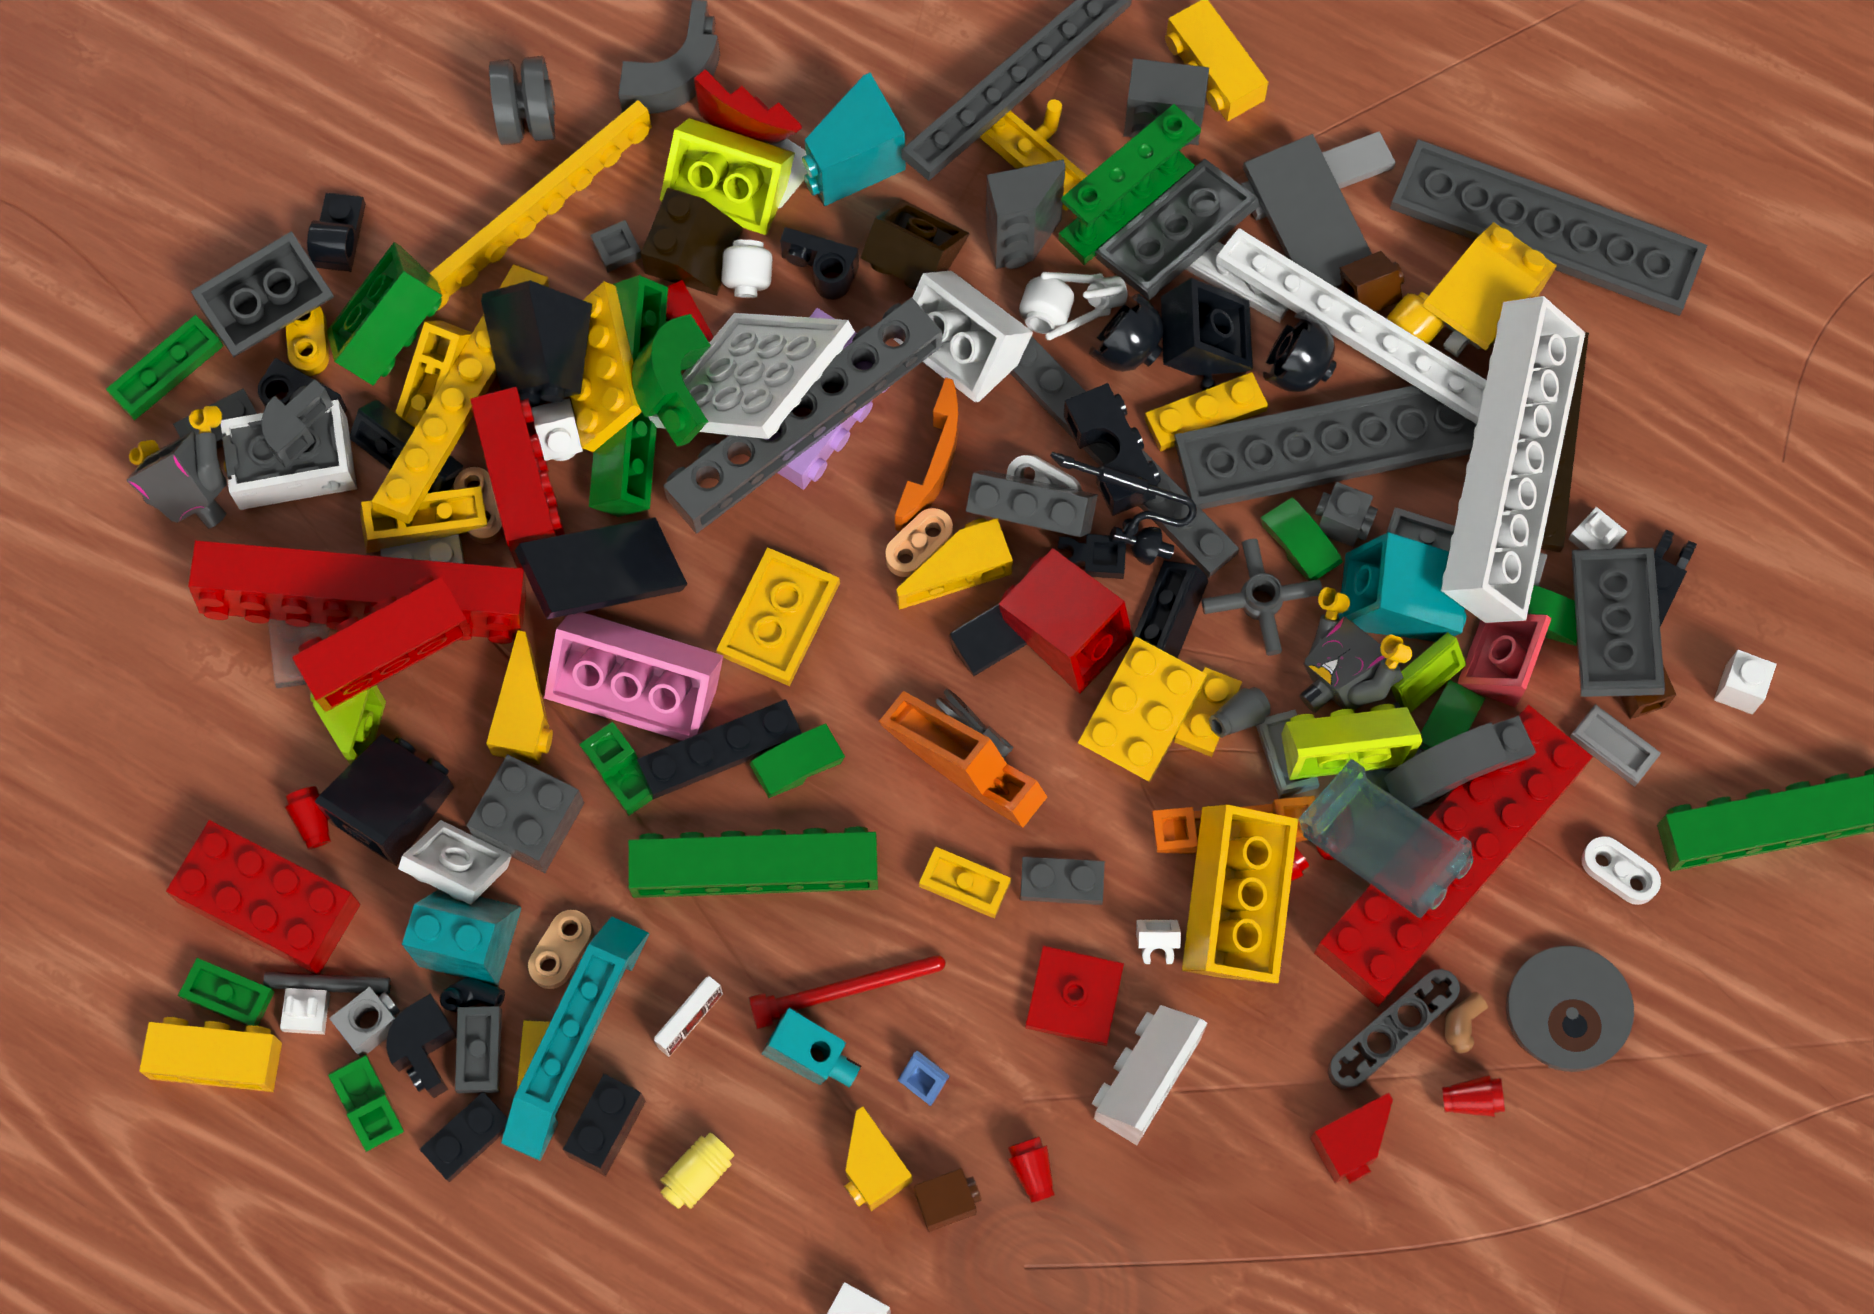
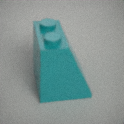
(854, 144)
(1398, 588)
(461, 937)

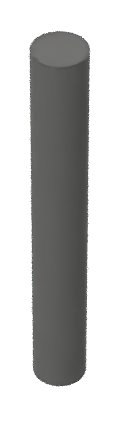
(331, 983)

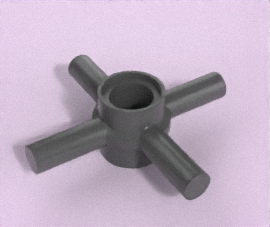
(1261, 611)

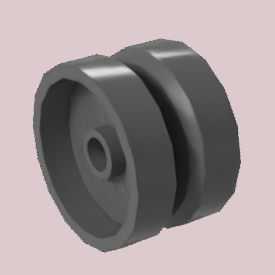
(522, 100)

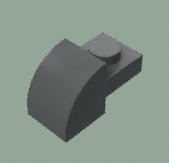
(288, 425)

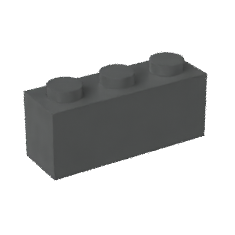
(1031, 503)

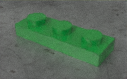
(164, 367)

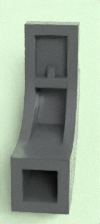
(671, 81)
(1459, 760)

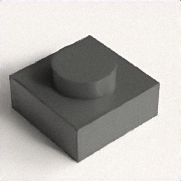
(616, 246)

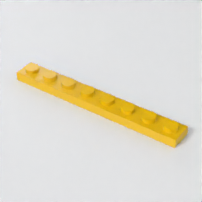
(542, 199)
(443, 420)

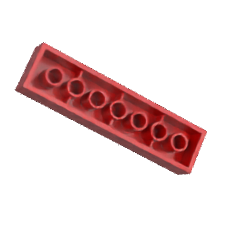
(336, 586)
(1383, 940)

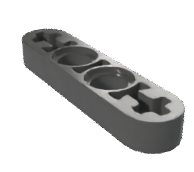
(1395, 1031)

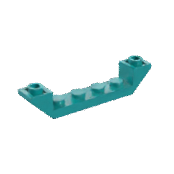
(569, 1036)

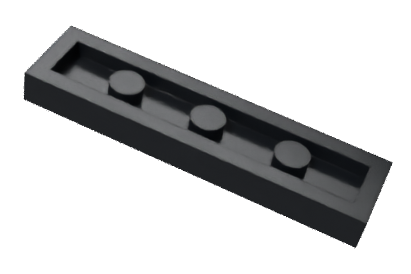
(717, 749)

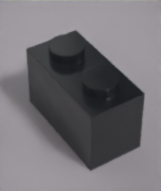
(604, 1124)

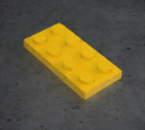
(607, 388)

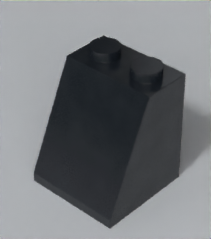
(537, 340)
(386, 797)

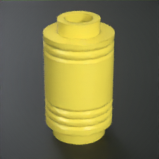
(696, 1171)

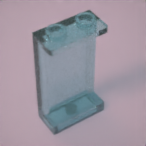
(1385, 841)

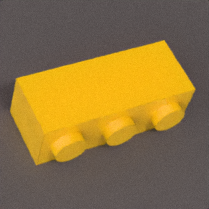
(1206, 41)
(211, 1055)

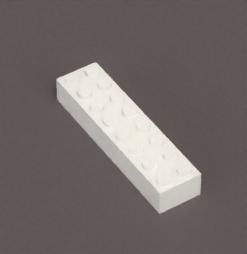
(1513, 461)

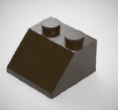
(689, 242)
(911, 243)

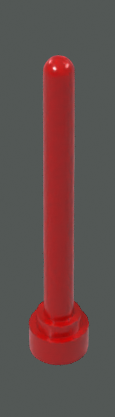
(769, 1008)

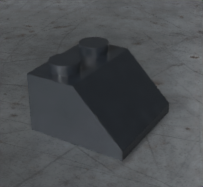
(1205, 330)

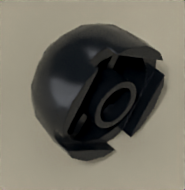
(1130, 337)
(1301, 355)

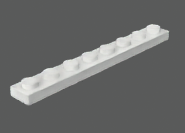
(1354, 323)

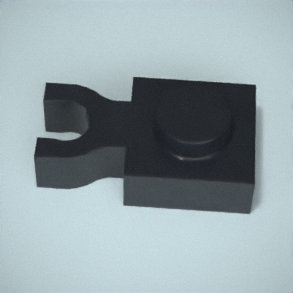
(1098, 555)

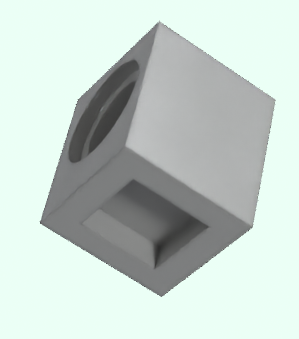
(348, 1020)

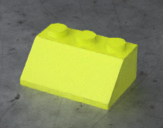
(729, 172)
(1372, 739)

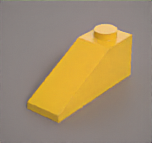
(433, 358)
(437, 517)
(964, 561)
(520, 714)

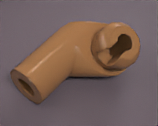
(1458, 1022)

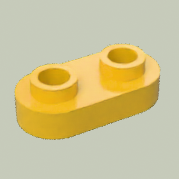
(306, 335)

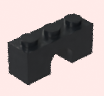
(1100, 418)

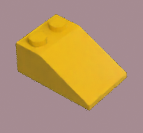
(1486, 275)

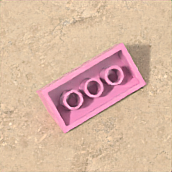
(632, 676)

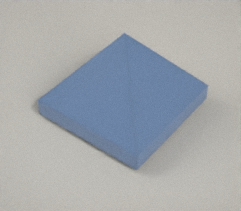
(923, 1077)

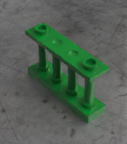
(1127, 183)

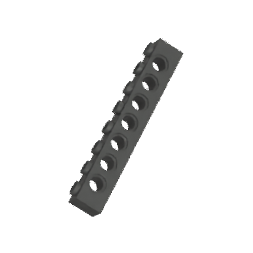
(704, 505)

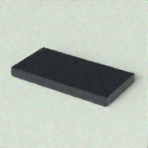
(600, 567)

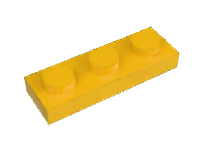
(1209, 408)

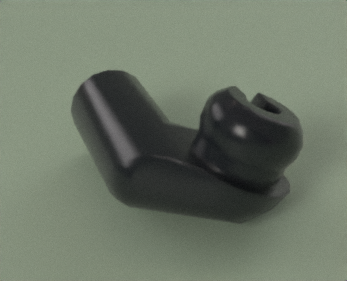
(470, 992)

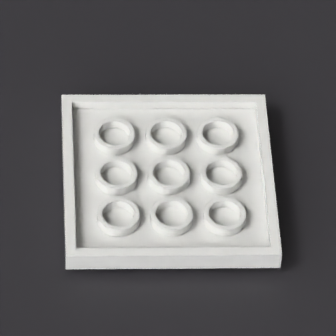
(761, 370)

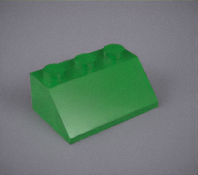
(383, 315)

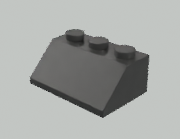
(1023, 211)
(262, 294)

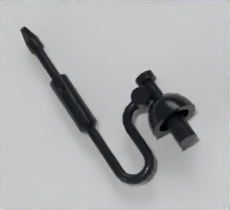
(1146, 542)

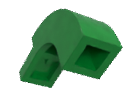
(659, 379)

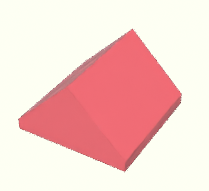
(1504, 658)

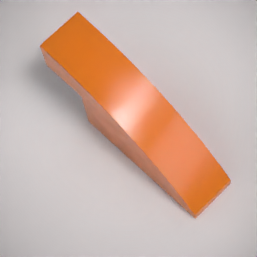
(964, 758)

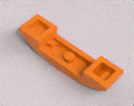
(920, 497)
(1179, 828)

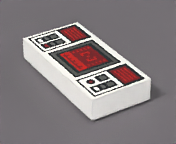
(688, 1016)

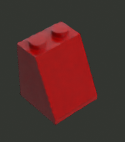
(1067, 618)

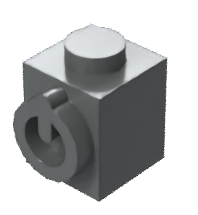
(1346, 514)

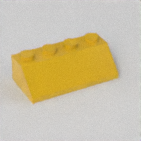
(1240, 894)

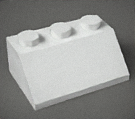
(977, 335)
(1148, 1072)

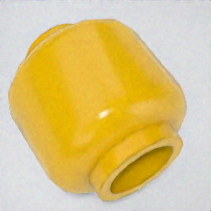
(1416, 319)

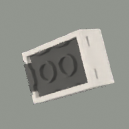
(262, 480)

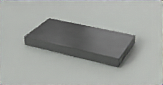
(1307, 209)
(1177, 229)
(1617, 622)

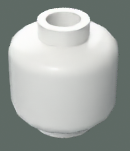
(746, 268)
(1046, 304)

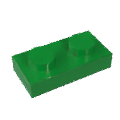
(226, 993)

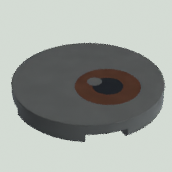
(1570, 1008)

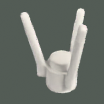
(1101, 294)

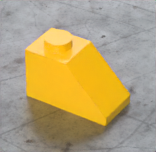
(873, 1165)

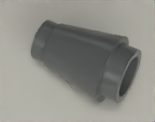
(1241, 712)

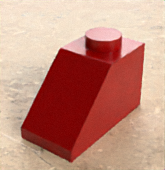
(1353, 1140)

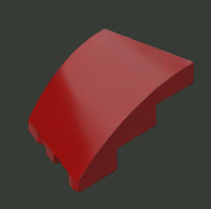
(742, 112)

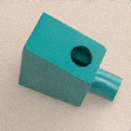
(792, 1044)

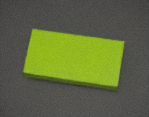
(1429, 672)

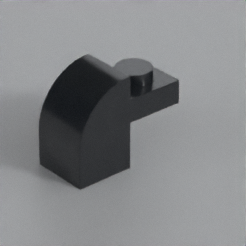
(415, 1035)

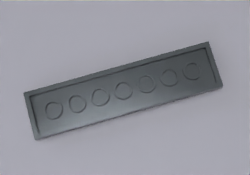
(1567, 230)
(1319, 445)

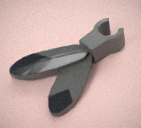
(960, 711)

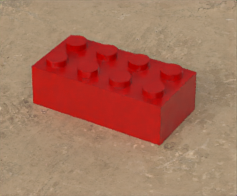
(516, 468)
(381, 643)
(263, 897)

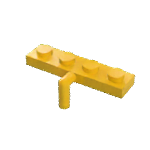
(1027, 147)

